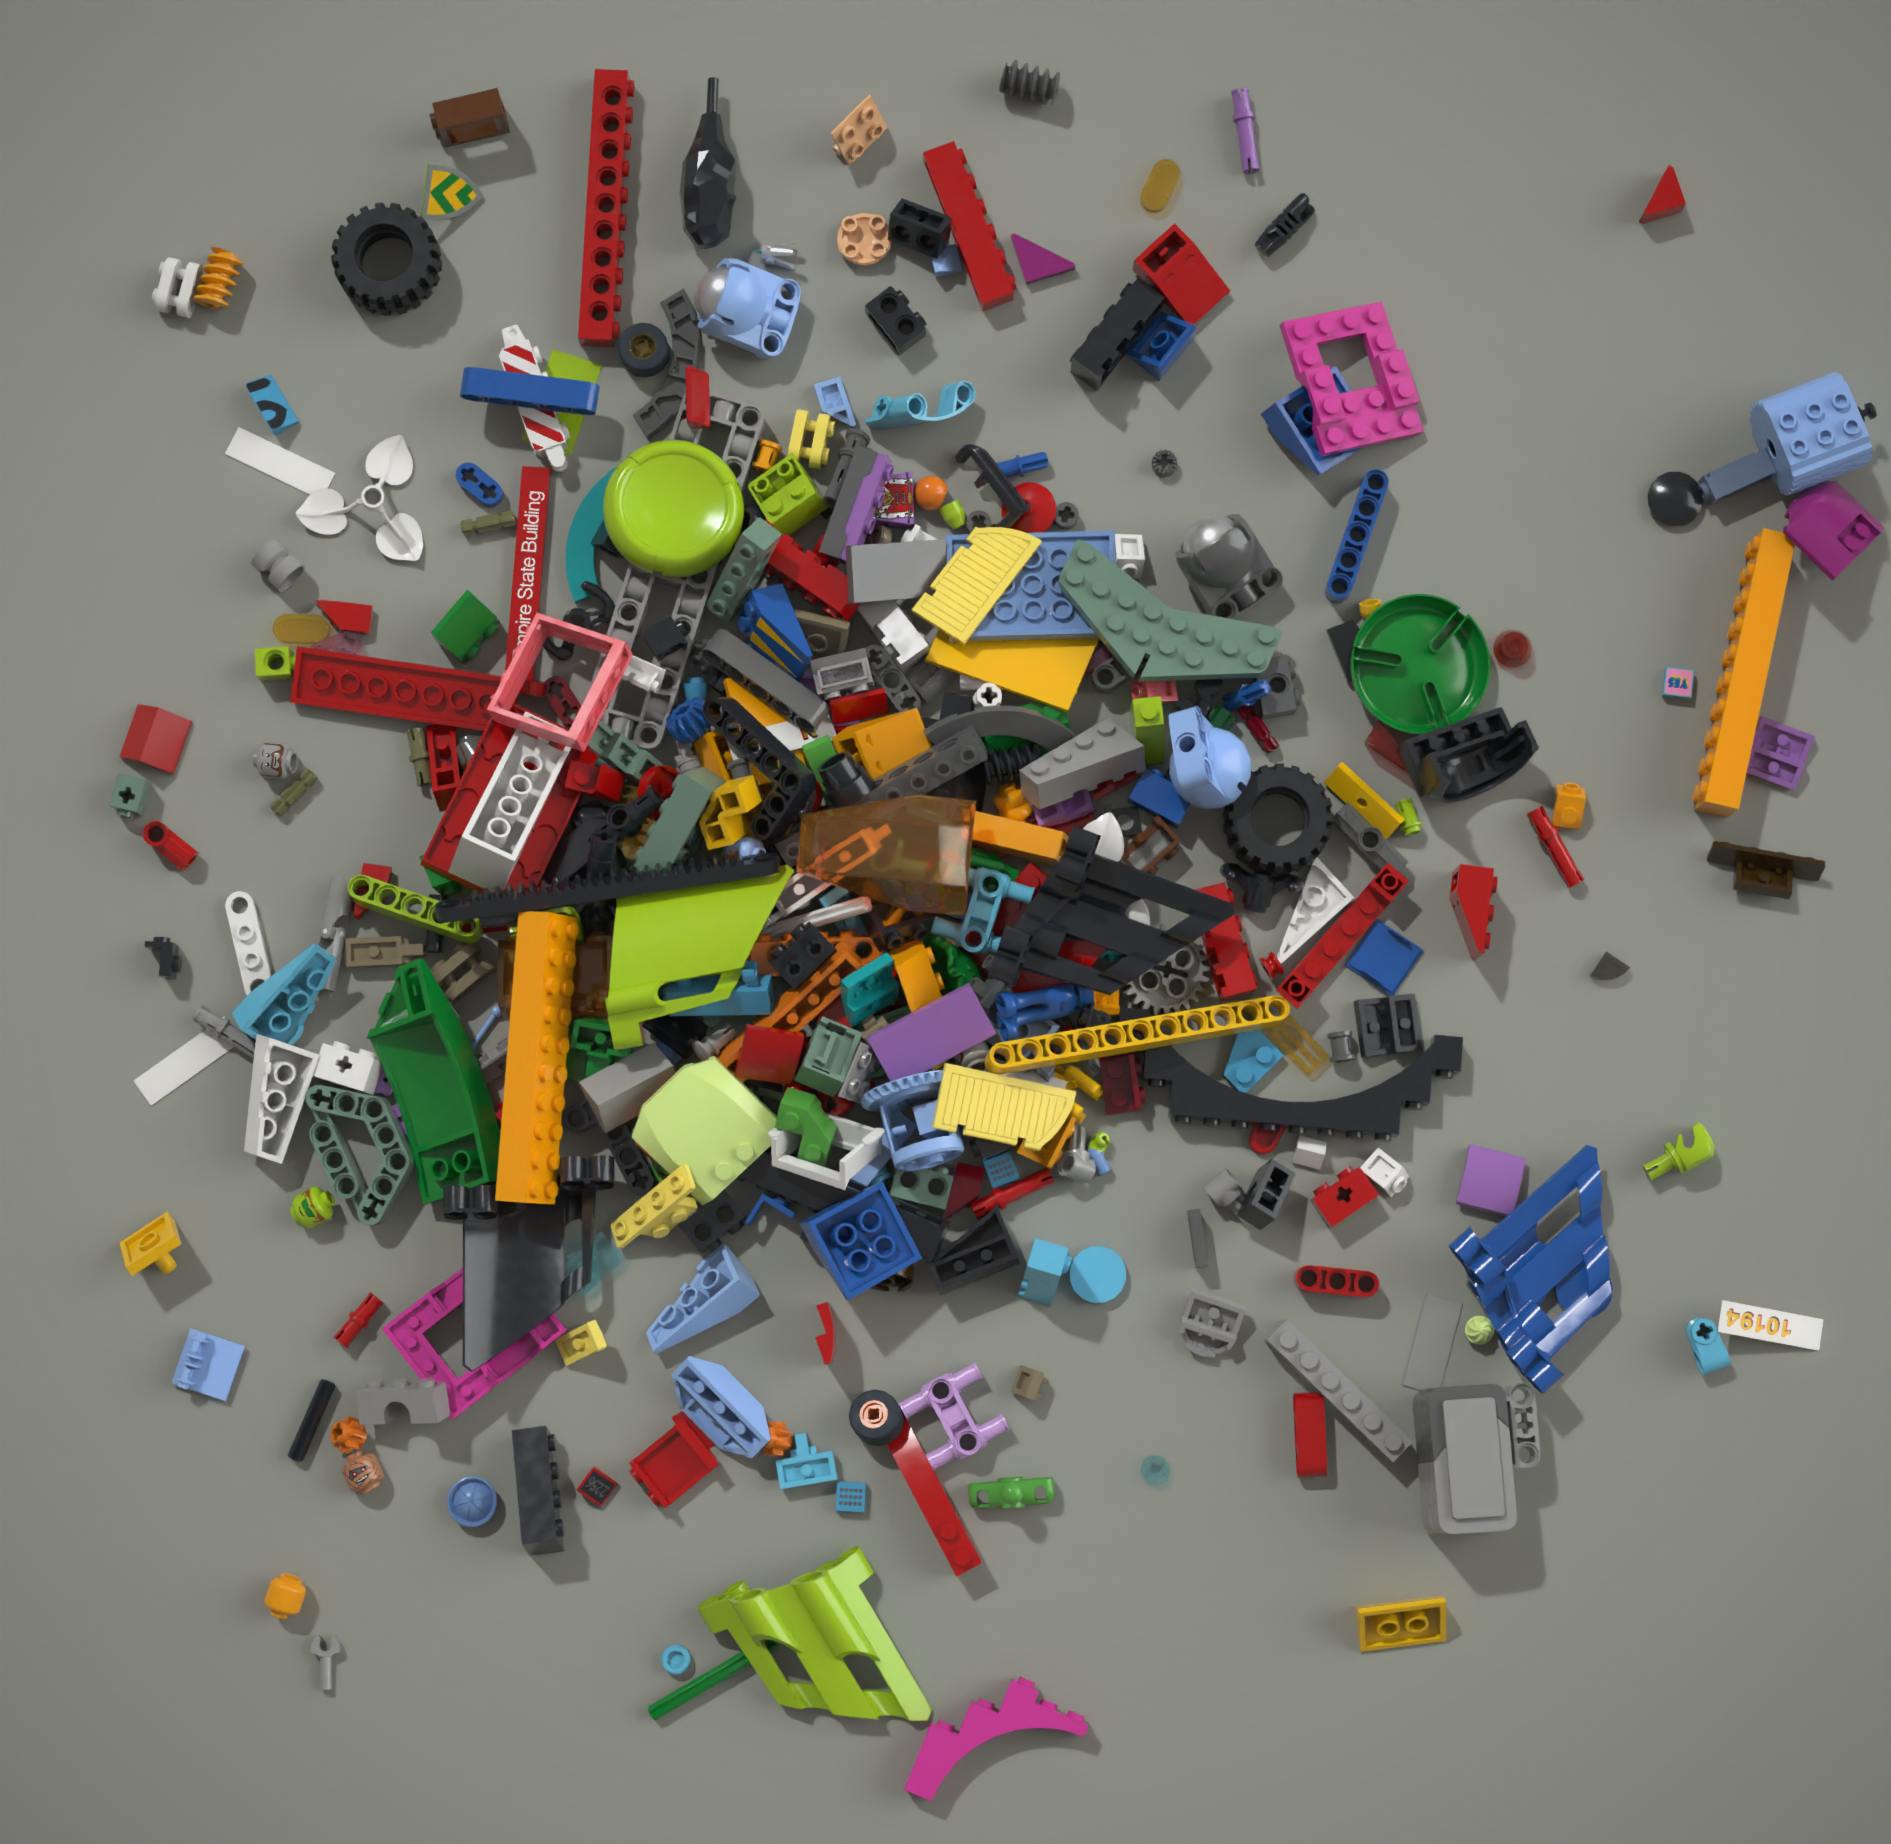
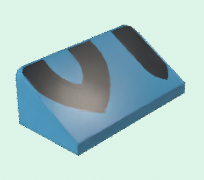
(272, 404)

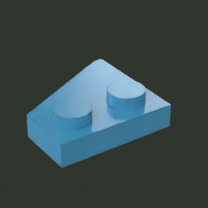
(1250, 1059)

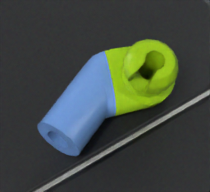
(1097, 1148)

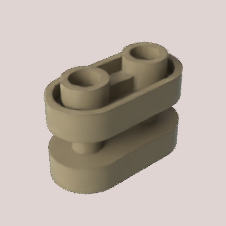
(464, 955)

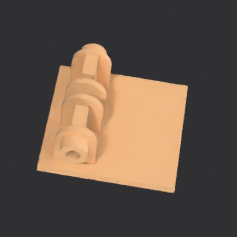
(858, 130)

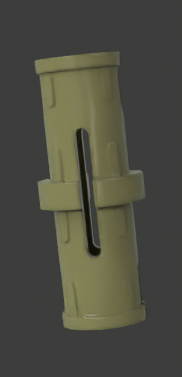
(419, 756)

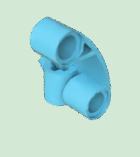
(912, 408)

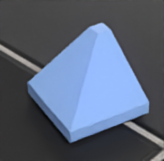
(947, 262)

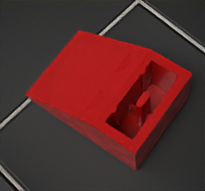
(1181, 275)
(1471, 904)

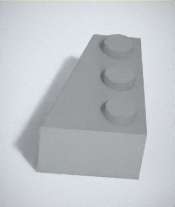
(894, 632)

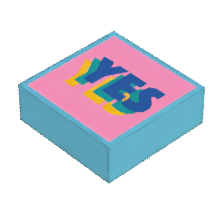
(1678, 683)

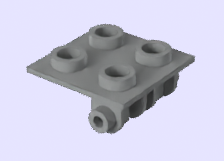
(859, 1073)

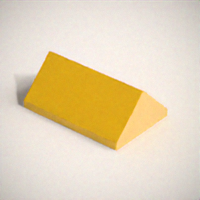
(1401, 1623)

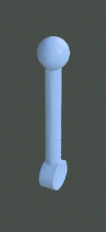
(495, 1013)

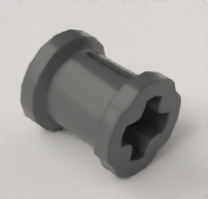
(1341, 1046)

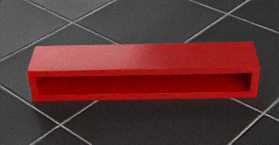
(968, 225)

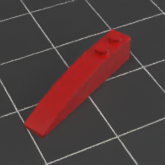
(933, 1501)

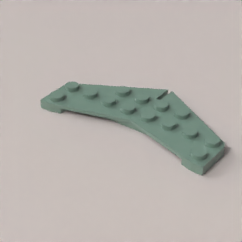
(1173, 640)

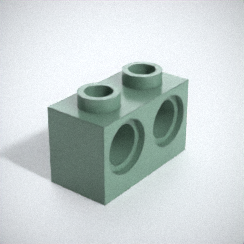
(919, 1193)

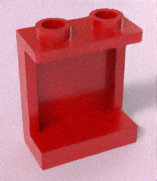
(673, 1464)

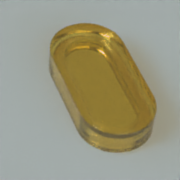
(1159, 186)
(301, 628)

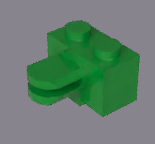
(595, 1037)

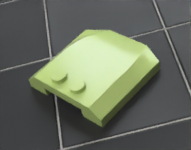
(707, 1123)

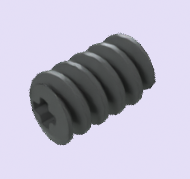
(1029, 82)

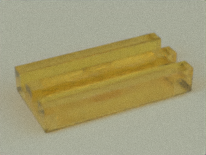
(1315, 1062)

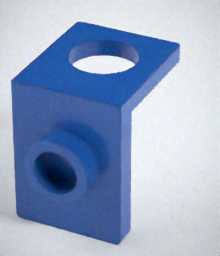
(776, 1202)

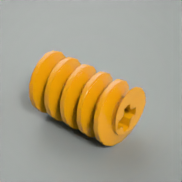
(217, 279)

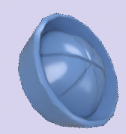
(472, 1501)

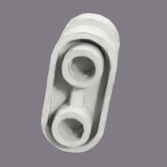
(165, 295)

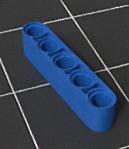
(529, 391)
(1359, 523)

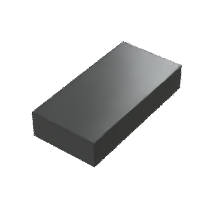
(1197, 1238)

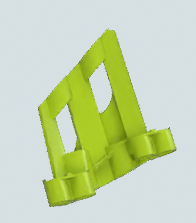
(823, 1621)

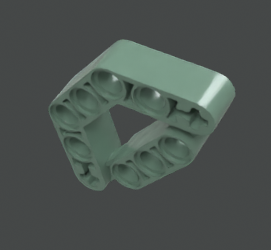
(388, 1151)

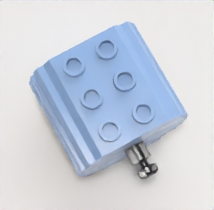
(1812, 432)

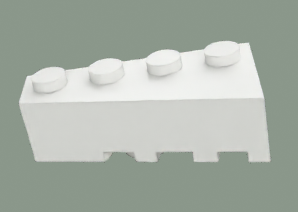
(276, 1096)

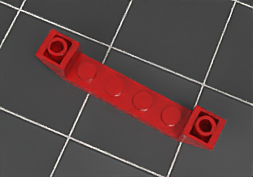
(1342, 935)

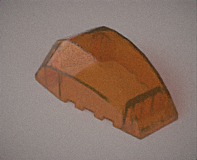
(894, 851)

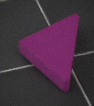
(1037, 261)

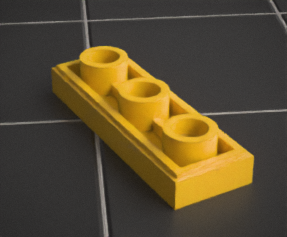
(1364, 799)

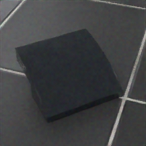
(1387, 1025)

